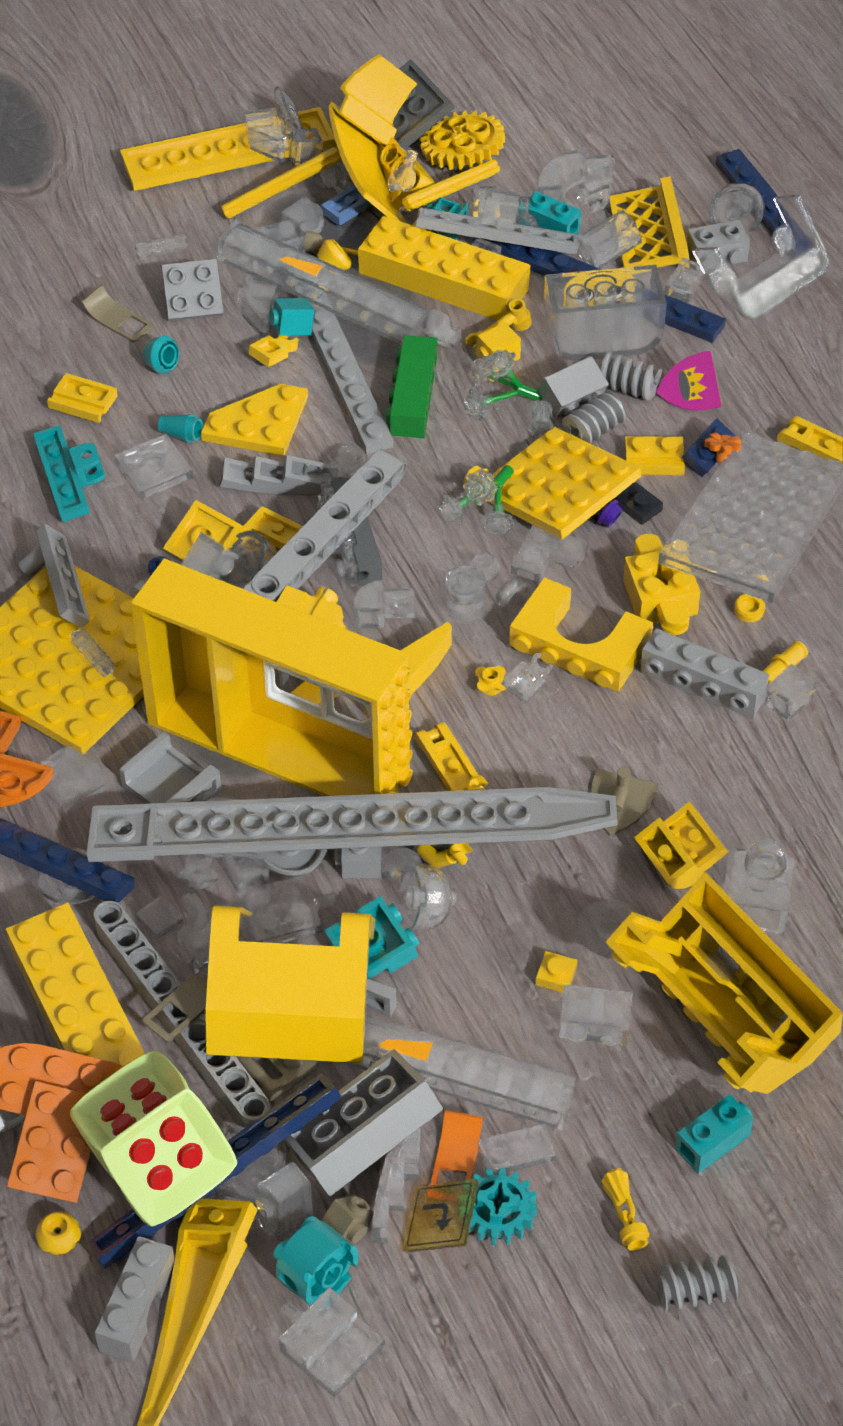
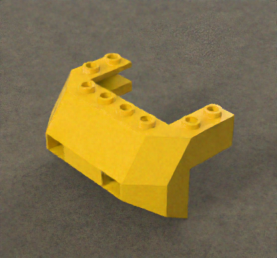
(737, 1006)

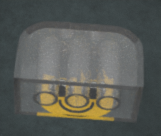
(605, 311)

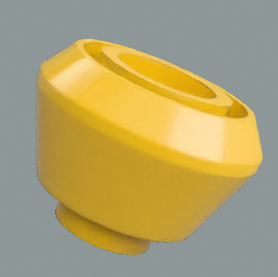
(334, 254)

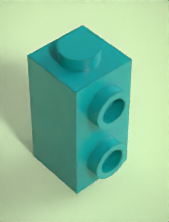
(554, 214)
(714, 1133)

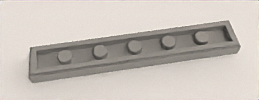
(520, 235)

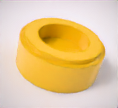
(749, 608)

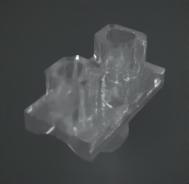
(333, 176)

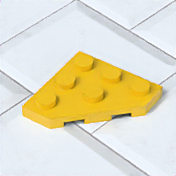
(259, 421)

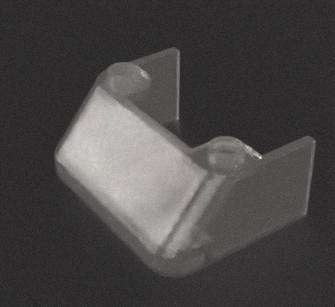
(796, 264)

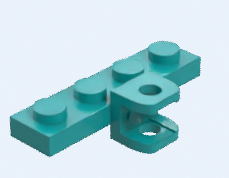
(68, 471)

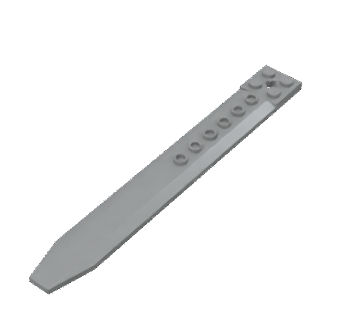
(344, 822)

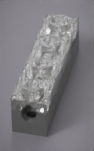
(358, 554)

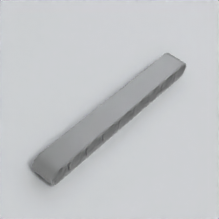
(160, 978)

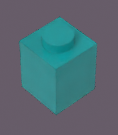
(292, 316)

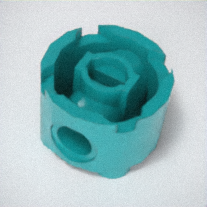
(315, 1260)

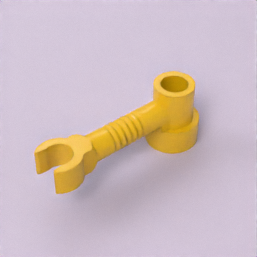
(518, 318)

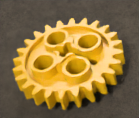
(463, 140)

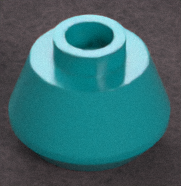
(161, 354)

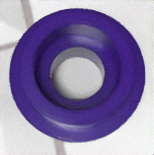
(609, 513)

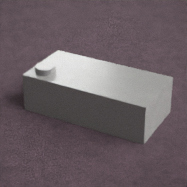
(366, 1123)

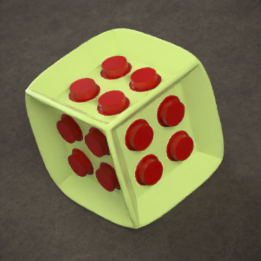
(154, 1137)

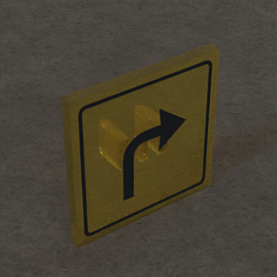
(440, 1215)

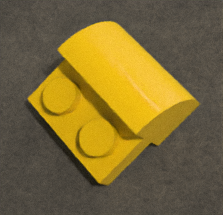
(681, 846)

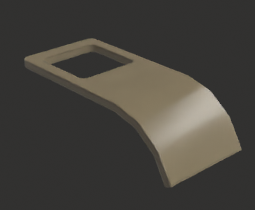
(111, 314)
(188, 998)

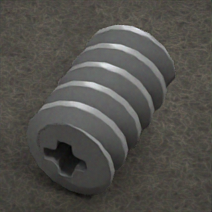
(630, 378)
(595, 417)
(697, 1281)

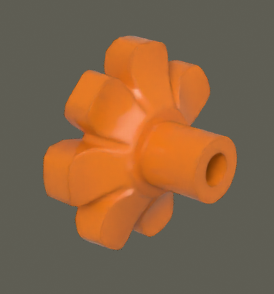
(722, 445)

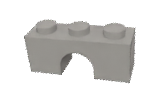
(125, 1316)

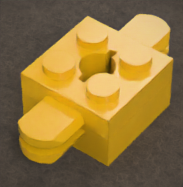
(658, 590)

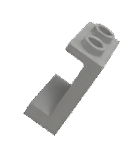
(167, 776)

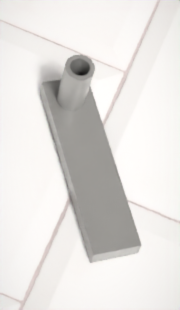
(62, 574)

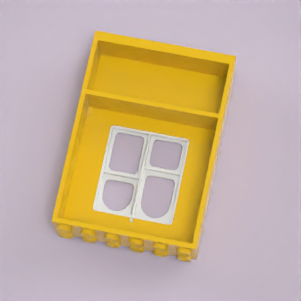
(212, 681)

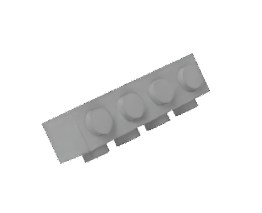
(704, 673)

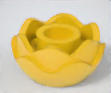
(61, 1242)

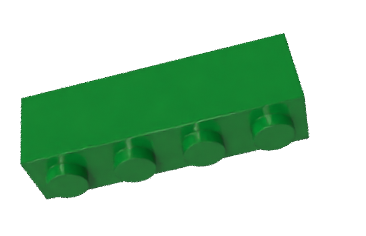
(413, 386)

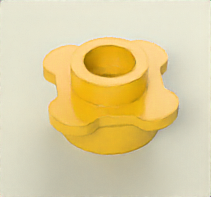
(487, 685)

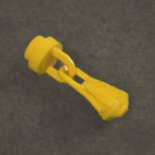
(616, 1186)

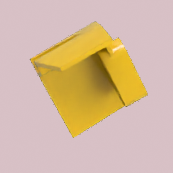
(367, 133)

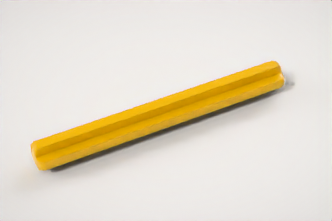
(281, 182)
(450, 185)

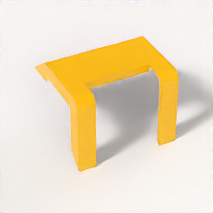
(287, 996)

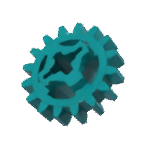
(515, 1208)

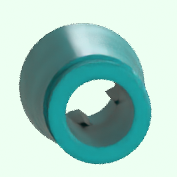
(181, 426)

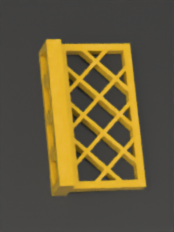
(669, 217)

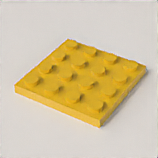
(563, 482)

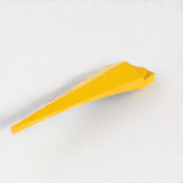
(204, 1263)

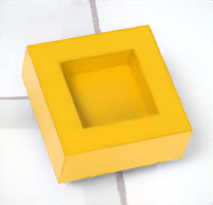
(556, 971)

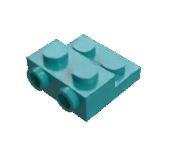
(391, 944)

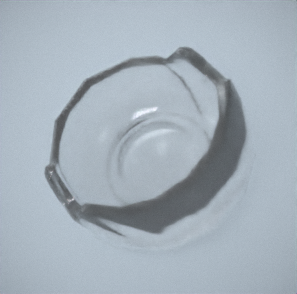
(439, 326)

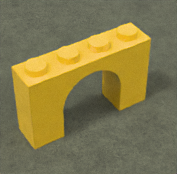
(602, 662)

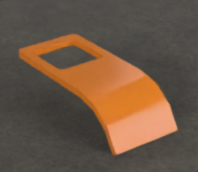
(458, 1144)

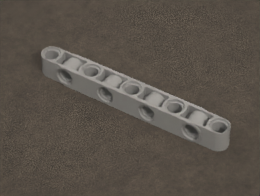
(329, 526)

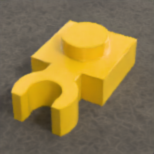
(271, 350)

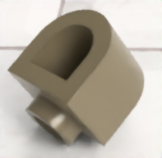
(349, 1217)

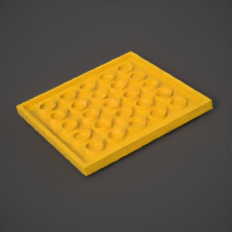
(50, 678)

